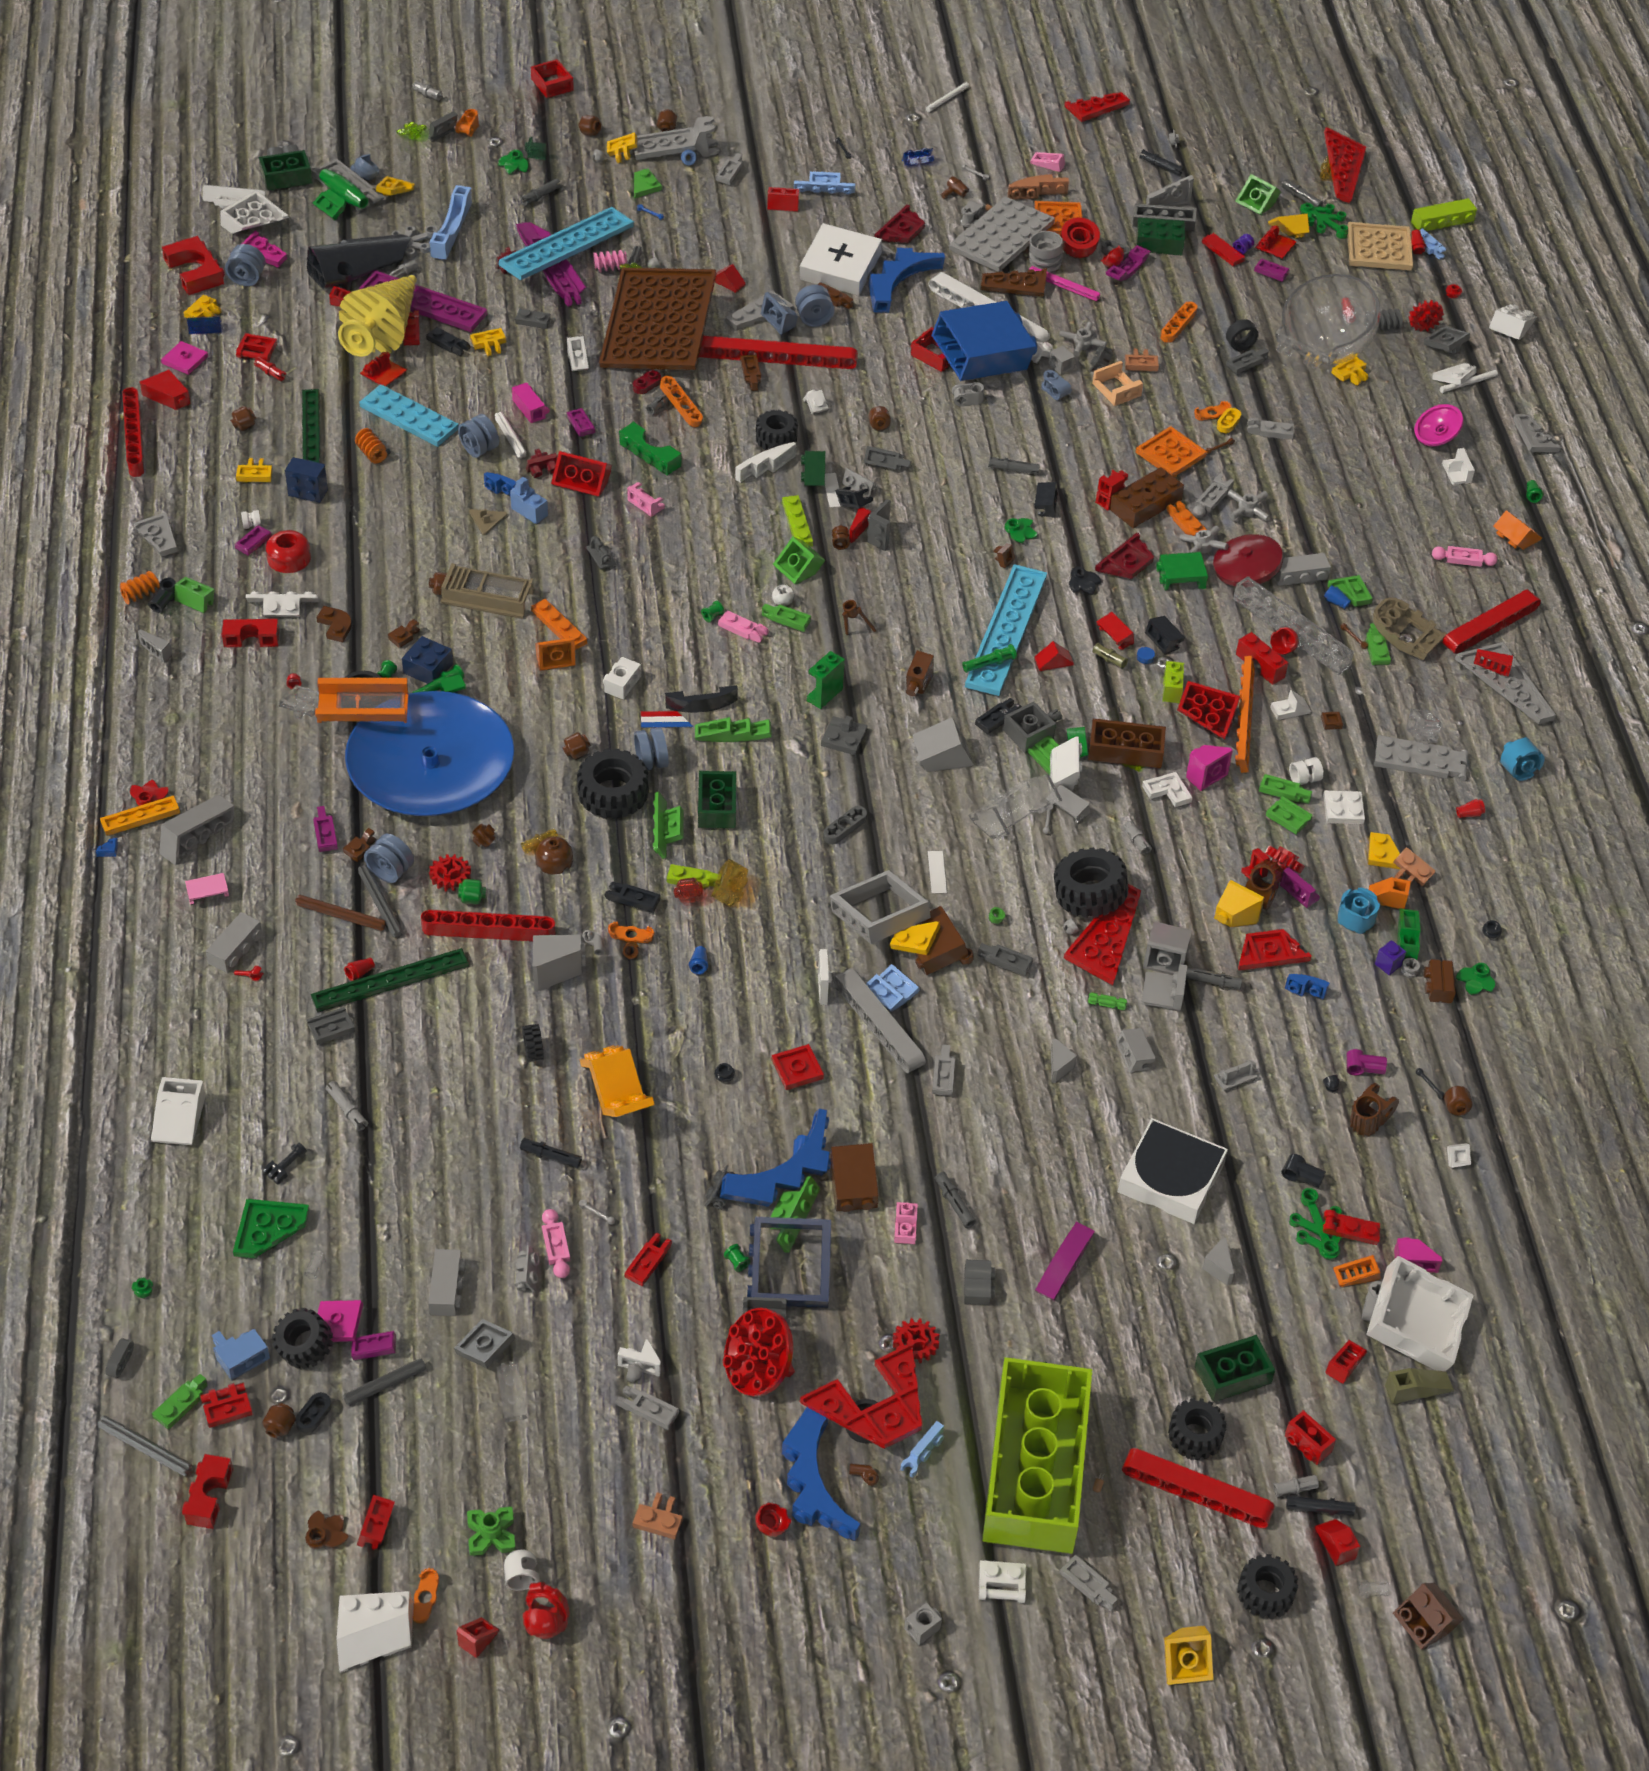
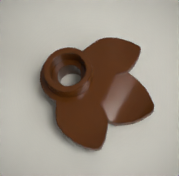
(327, 1528)

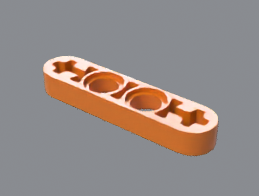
(1182, 323)
(687, 414)

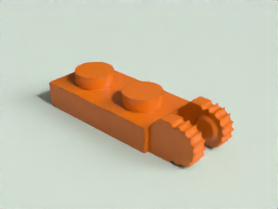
(1184, 518)

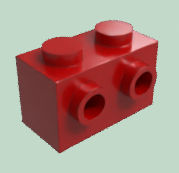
(1310, 1437)

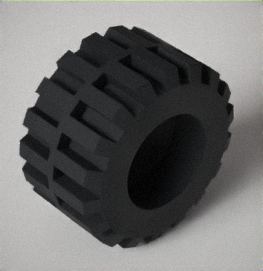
(776, 429)
(293, 1326)
(1201, 1414)
(1264, 1602)

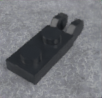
(447, 341)
(995, 717)
(633, 896)

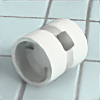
(1309, 770)

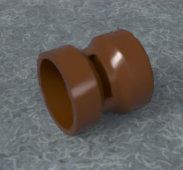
(840, 537)

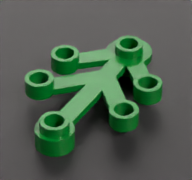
(1341, 230)
(1316, 1227)

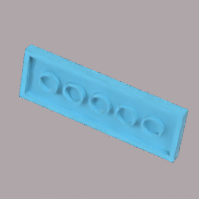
(409, 415)

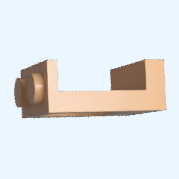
(1119, 395)

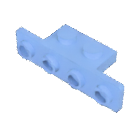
(824, 182)

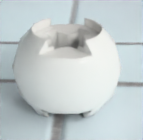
(783, 595)

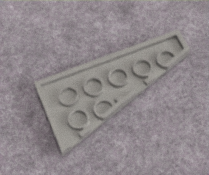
(1515, 688)

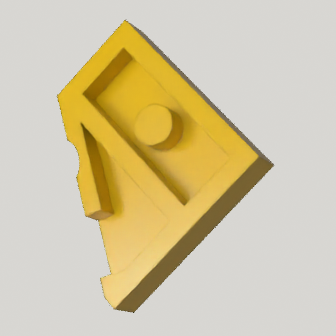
(393, 186)
(1382, 851)
(916, 938)

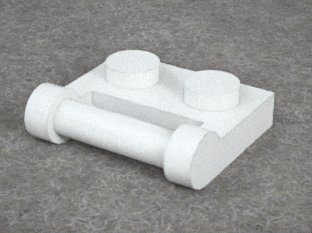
(1002, 1575)

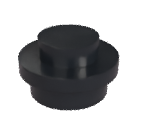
(1492, 929)
(724, 1072)

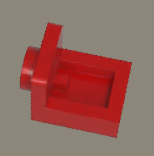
(1257, 857)

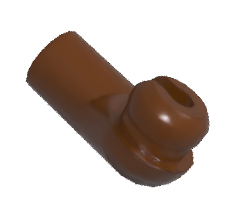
(866, 1472)

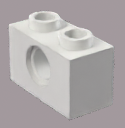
(622, 678)

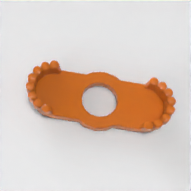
(1219, 409)
(618, 932)
(428, 1582)

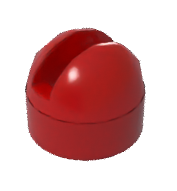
(293, 680)

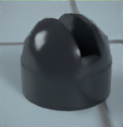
(1332, 1083)

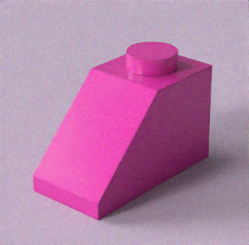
(1418, 1254)

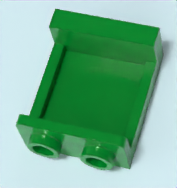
(1182, 569)
(829, 679)

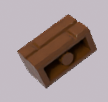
(1440, 981)

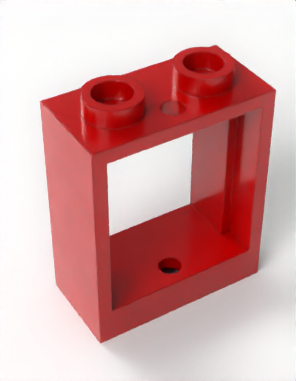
(554, 87)
(919, 351)

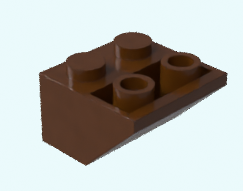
(1427, 1615)

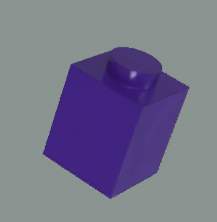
(1390, 957)

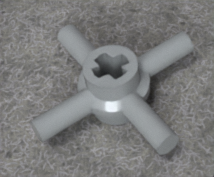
(1082, 338)
(1248, 505)
(1204, 540)

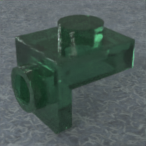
(535, 150)

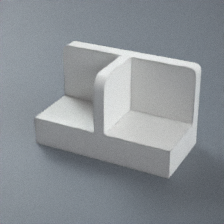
(1459, 469)

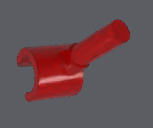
(254, 974)

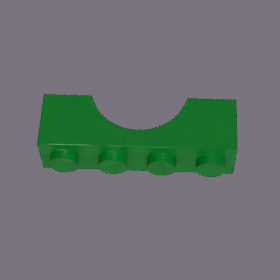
(664, 459)

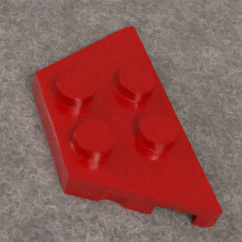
(1270, 949)

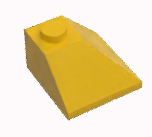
(1292, 225)
(1238, 906)
(1188, 1655)

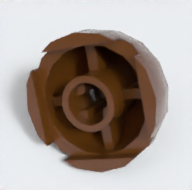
(554, 855)

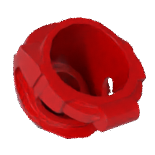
(542, 1620)

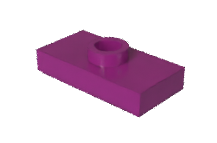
(1271, 270)
(581, 422)
(253, 540)
(373, 1345)

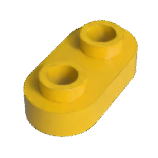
(1228, 420)

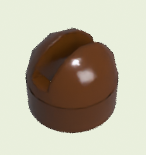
(627, 950)
(969, 960)

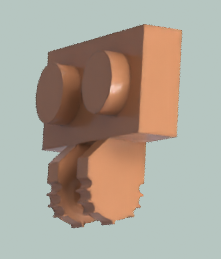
(1141, 362)
(1414, 867)
(656, 1520)

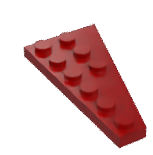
(1345, 163)
(1104, 940)

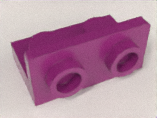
(1299, 888)

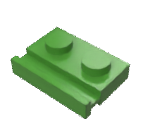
(1042, 751)
(1289, 815)

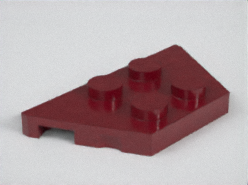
(901, 227)
(1127, 559)

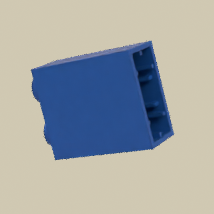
(984, 340)

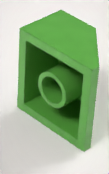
(1258, 195)
(798, 561)

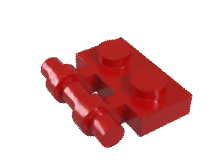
(227, 1409)

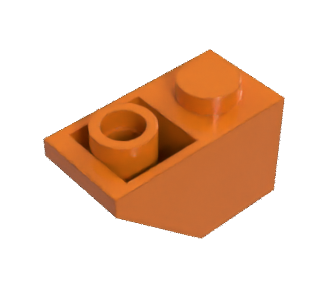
(1391, 892)

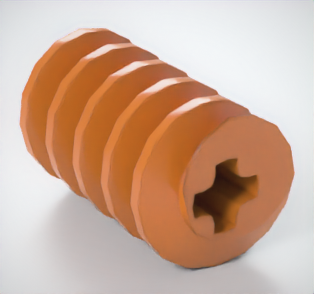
(371, 445)
(138, 586)

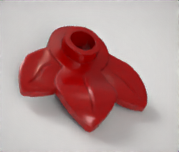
(148, 792)

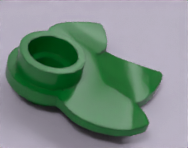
(513, 161)
(1020, 529)
(1476, 978)

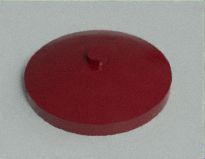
(1248, 556)

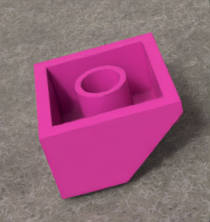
(1208, 765)

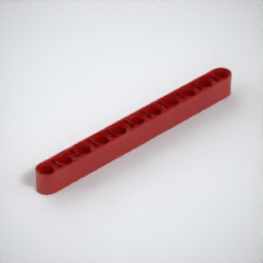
(779, 352)

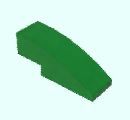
(1409, 932)

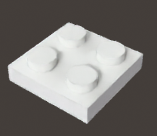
(1344, 807)

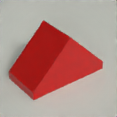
(730, 278)
(1053, 657)
(476, 1636)

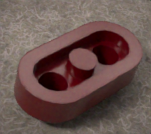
(646, 382)

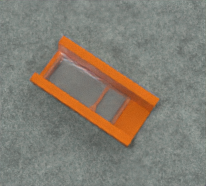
(362, 699)

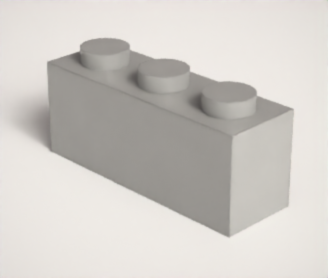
(1303, 569)
(234, 942)
(446, 1282)

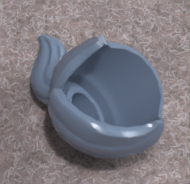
(365, 168)

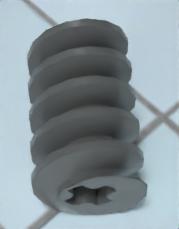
(1392, 318)

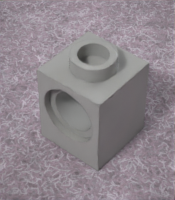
(1061, 360)
(921, 1632)

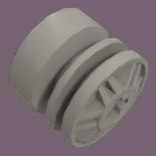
(1046, 250)

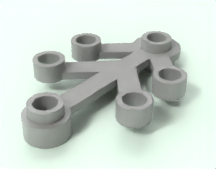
(424, 247)

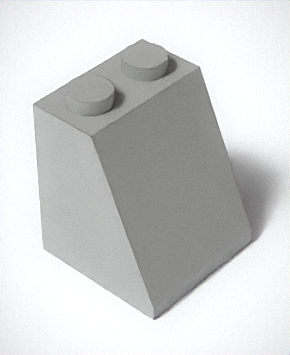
(941, 747)
(1166, 948)
(557, 959)

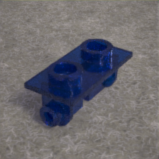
(924, 155)
(203, 325)

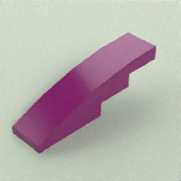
(1065, 1261)

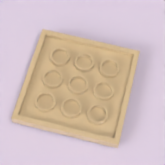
(1379, 246)

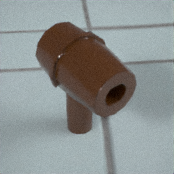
(955, 185)

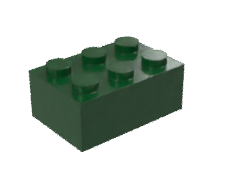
(285, 170)
(1161, 235)
(717, 799)
(1234, 1368)

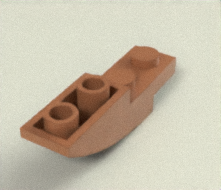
(1037, 185)

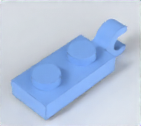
(1432, 245)
(923, 1448)

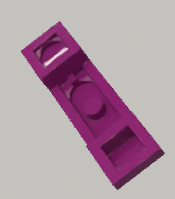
(1129, 266)

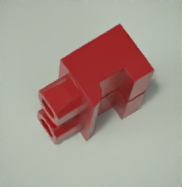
(1108, 486)

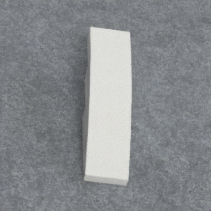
(767, 460)

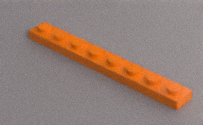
(1245, 718)

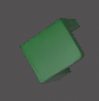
(452, 684)

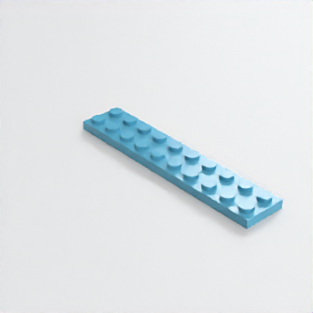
(566, 243)
(1007, 626)

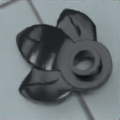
(1085, 581)

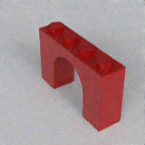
(194, 251)

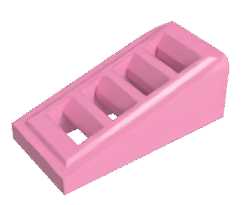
(1049, 161)

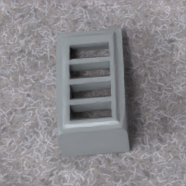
(155, 645)

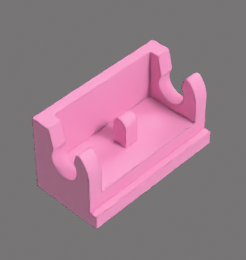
(643, 500)
(206, 887)

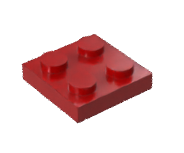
(797, 1067)

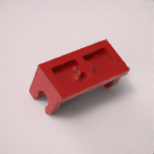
(783, 199)
(1116, 630)
(376, 1521)

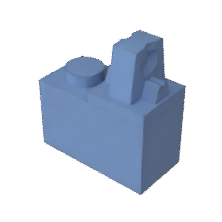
(527, 502)
(240, 1354)

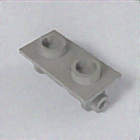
(858, 482)
(1236, 1075)
(528, 1263)

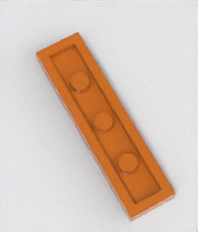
(557, 622)

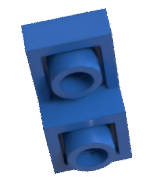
(498, 483)
(1301, 983)

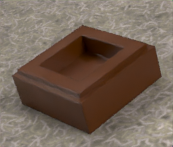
(1331, 720)

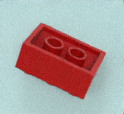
(581, 473)

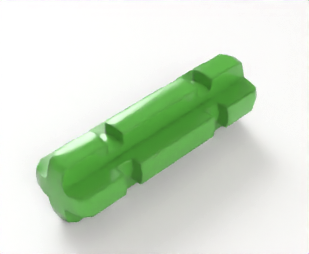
(1107, 1001)

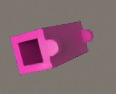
(529, 402)

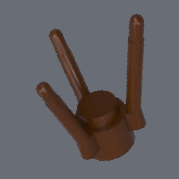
(852, 610)

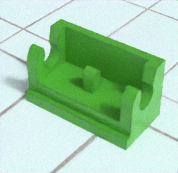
(194, 594)

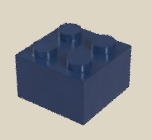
(306, 480)
(427, 660)

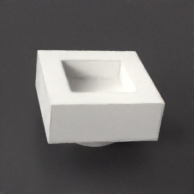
(1459, 1155)

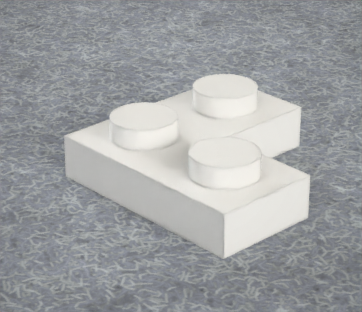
(1170, 785)

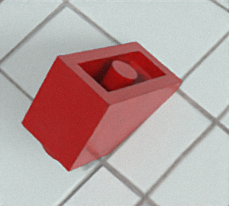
(1338, 1541)

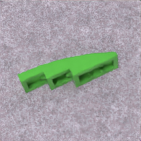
(727, 731)

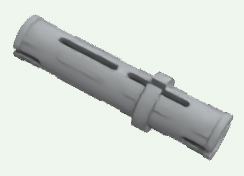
(350, 1110)

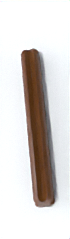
(340, 912)

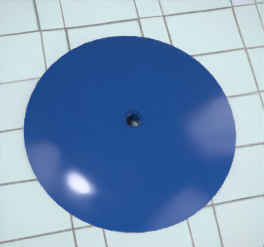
(435, 763)

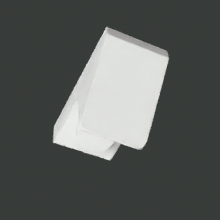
(577, 353)
(1292, 707)
(646, 1359)

